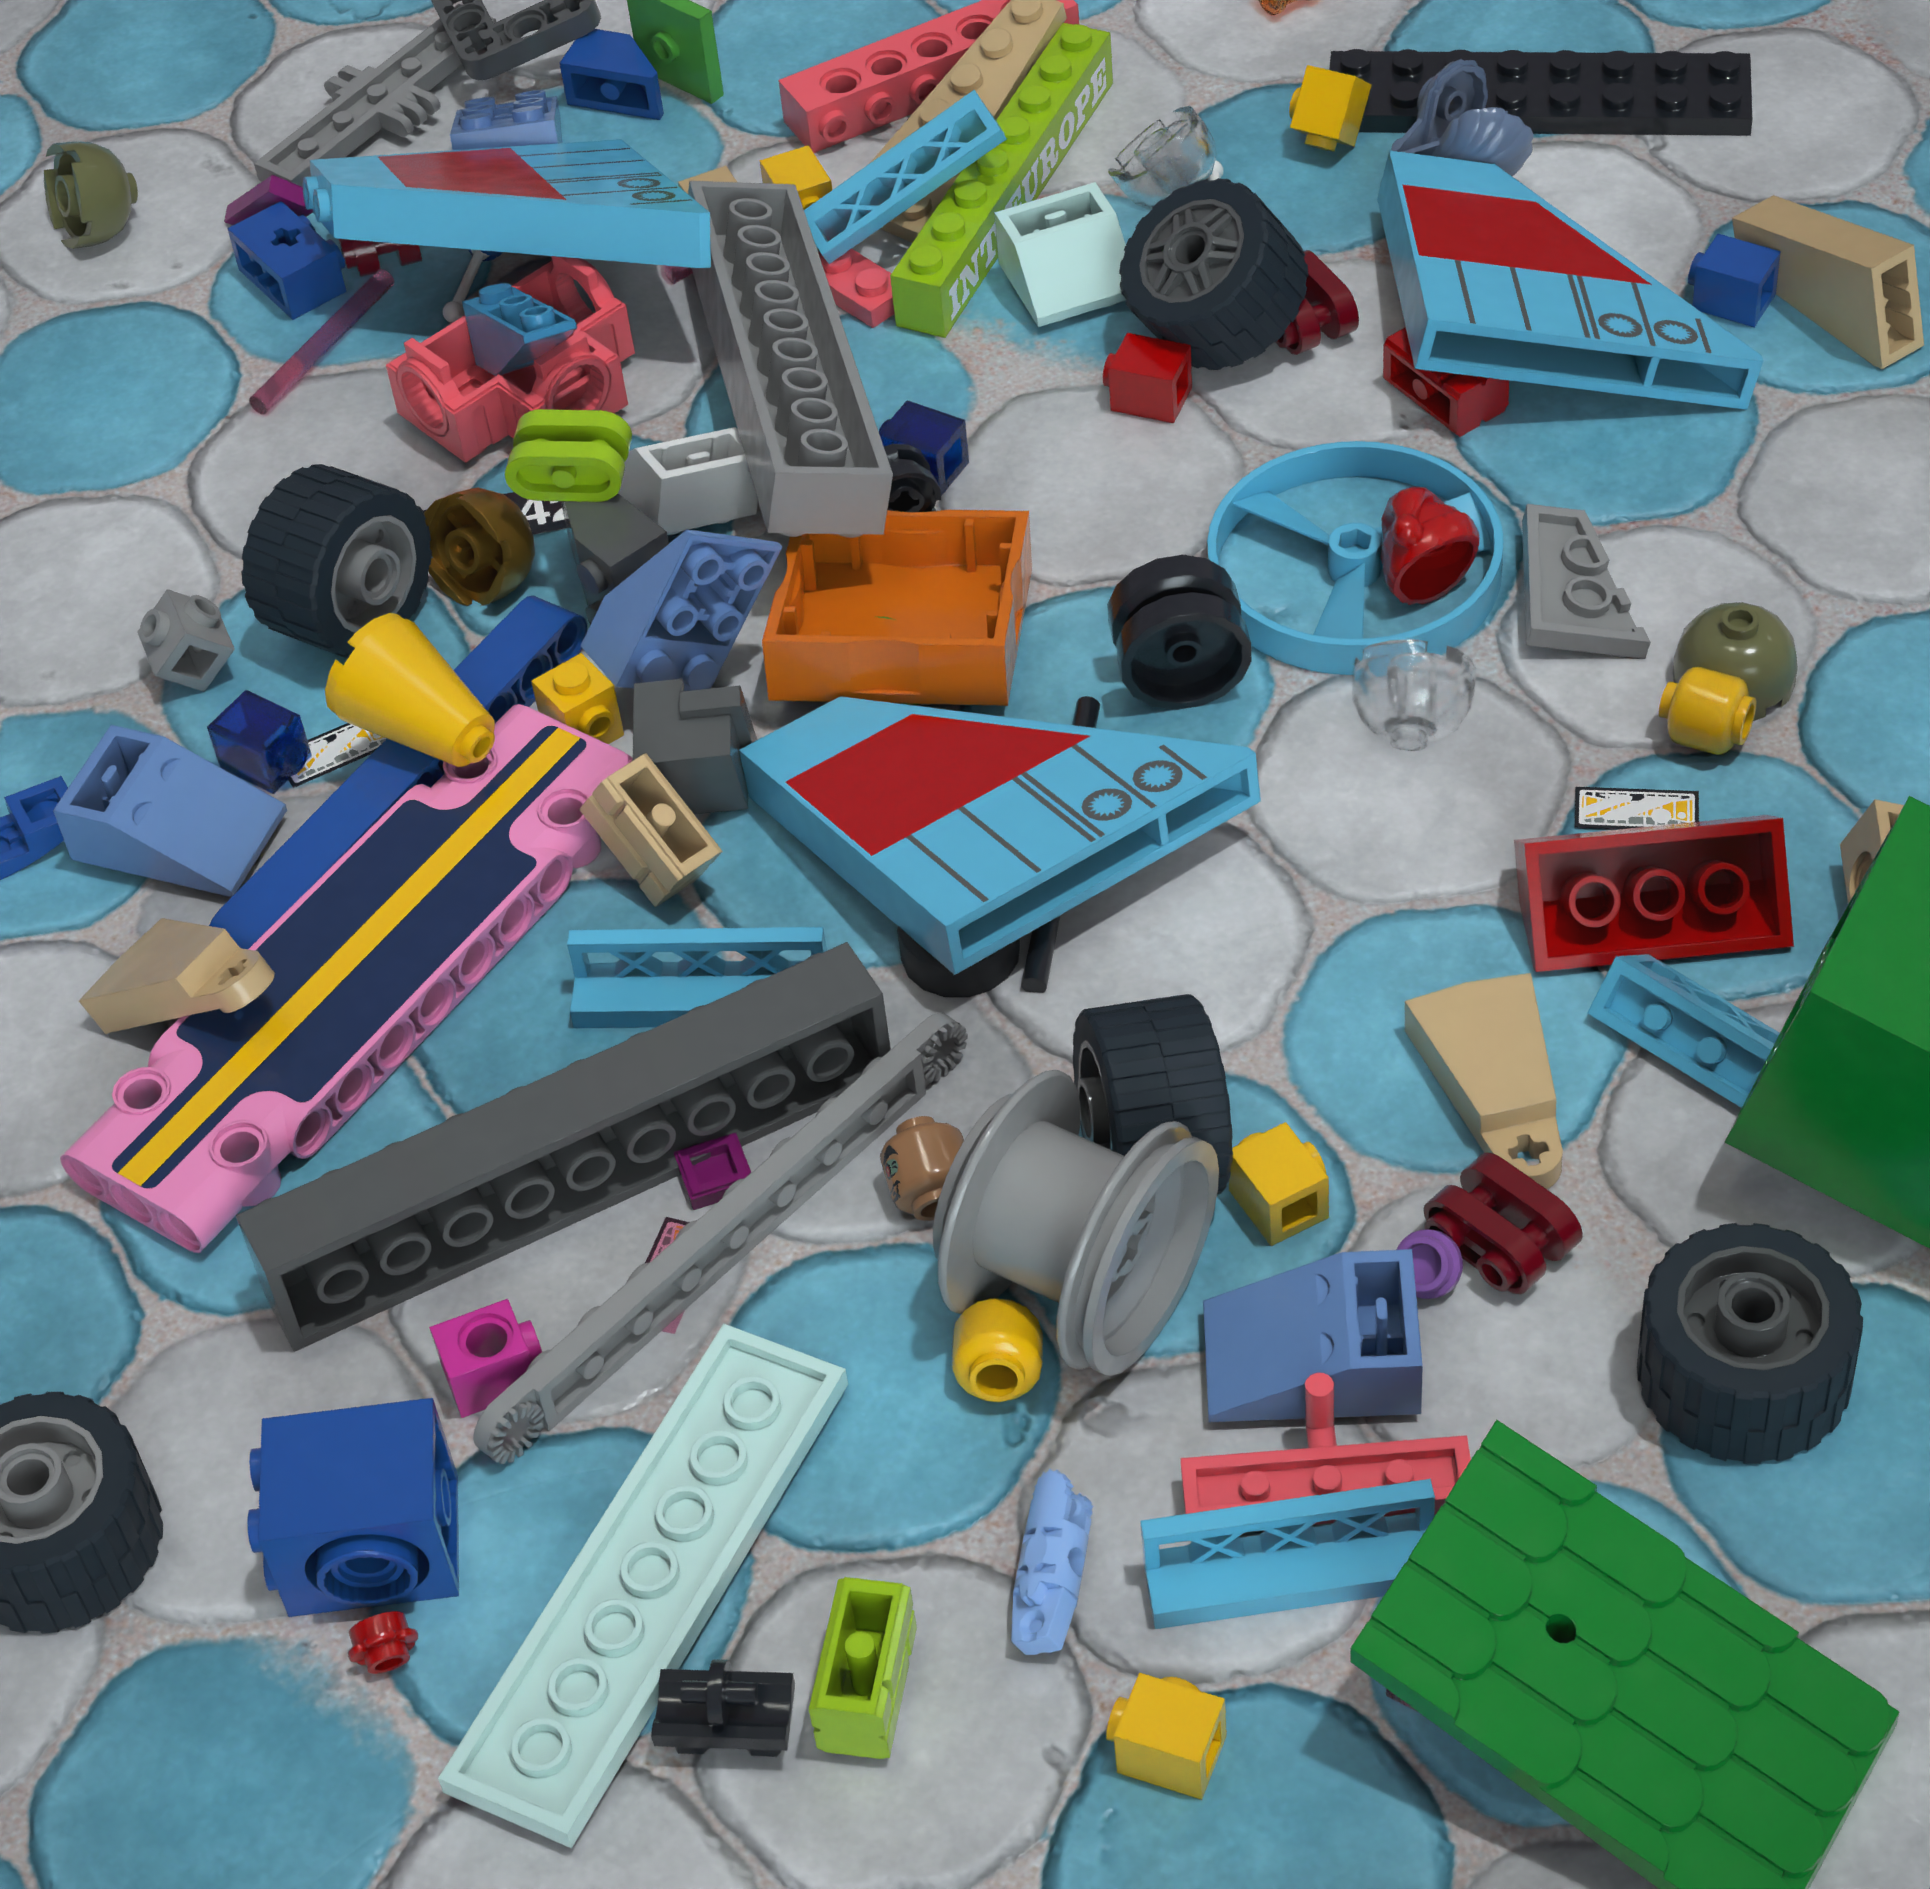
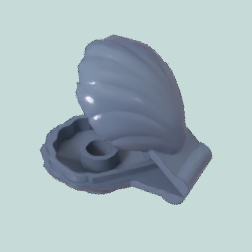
(1458, 125)

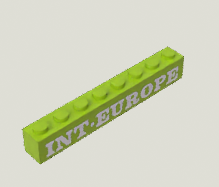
(1040, 127)

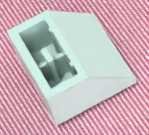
(1062, 253)

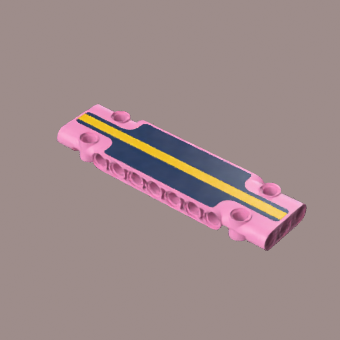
(356, 985)

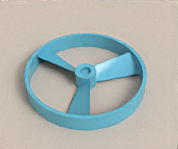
(1356, 549)

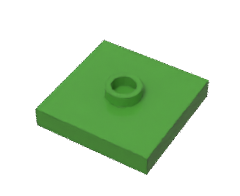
(679, 44)

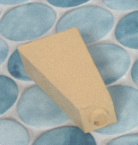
(1841, 277)

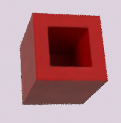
(1149, 377)

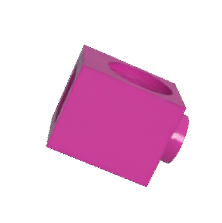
(465, 1352)

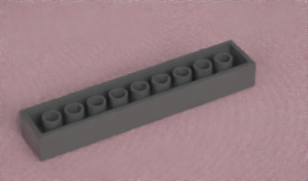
(562, 1146)

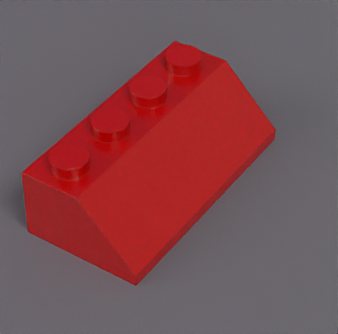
(1655, 892)

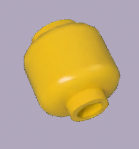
(1708, 710)
(997, 1350)

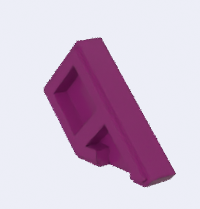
(265, 195)

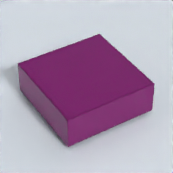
(712, 1177)

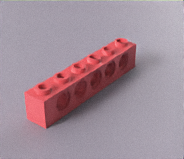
(884, 77)

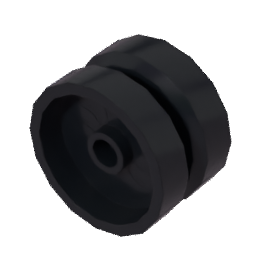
(1179, 632)

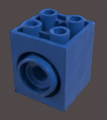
(356, 1507)

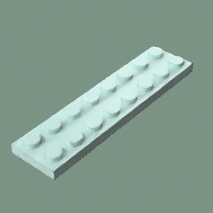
(643, 1586)

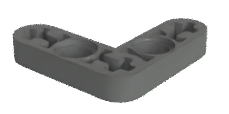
(555, 20)

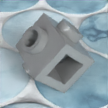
(185, 639)

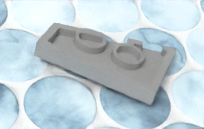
(1570, 590)

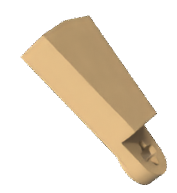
(176, 974)
(1493, 1066)

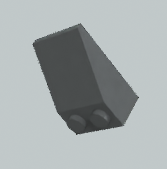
(609, 544)

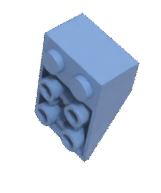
(527, 121)
(680, 610)
(165, 814)
(1331, 1317)

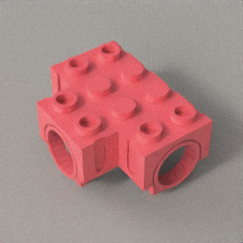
(470, 408)

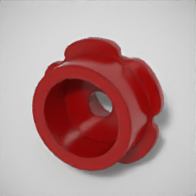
(382, 1642)

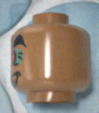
(918, 1164)

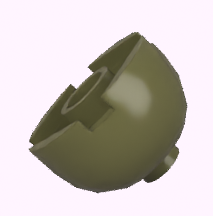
(88, 193)
(1744, 644)

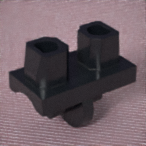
(724, 1710)

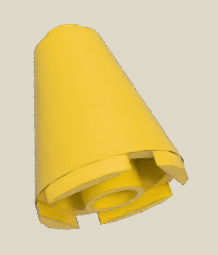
(408, 694)

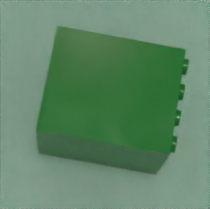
(1851, 1068)

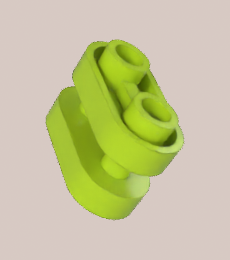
(568, 455)

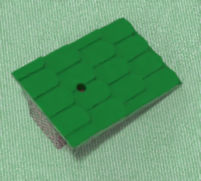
(1622, 1680)

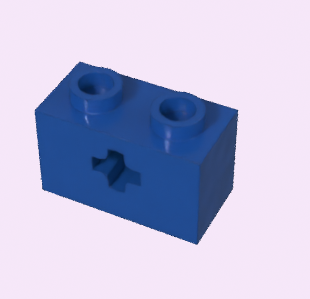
(288, 259)

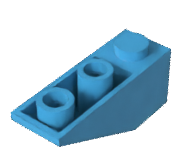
(512, 328)

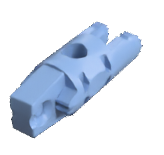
(1050, 1565)

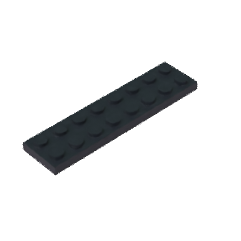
(1571, 89)

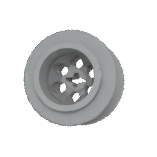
(1075, 1221)

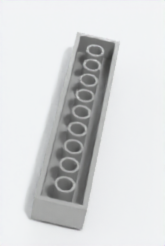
(789, 366)

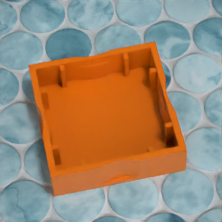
(947, 580)

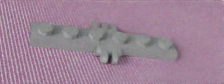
(366, 101)

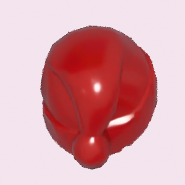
(1425, 545)

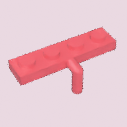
(1323, 1466)

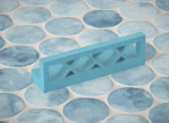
(903, 176)
(653, 992)
(1684, 1024)
(1288, 1562)

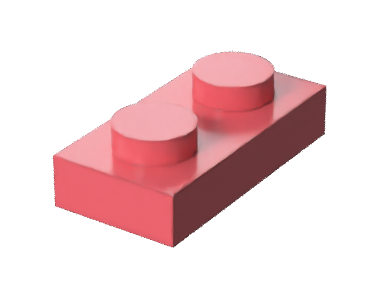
(860, 287)

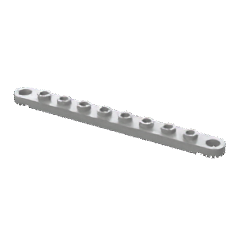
(718, 1240)

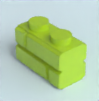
(863, 1668)

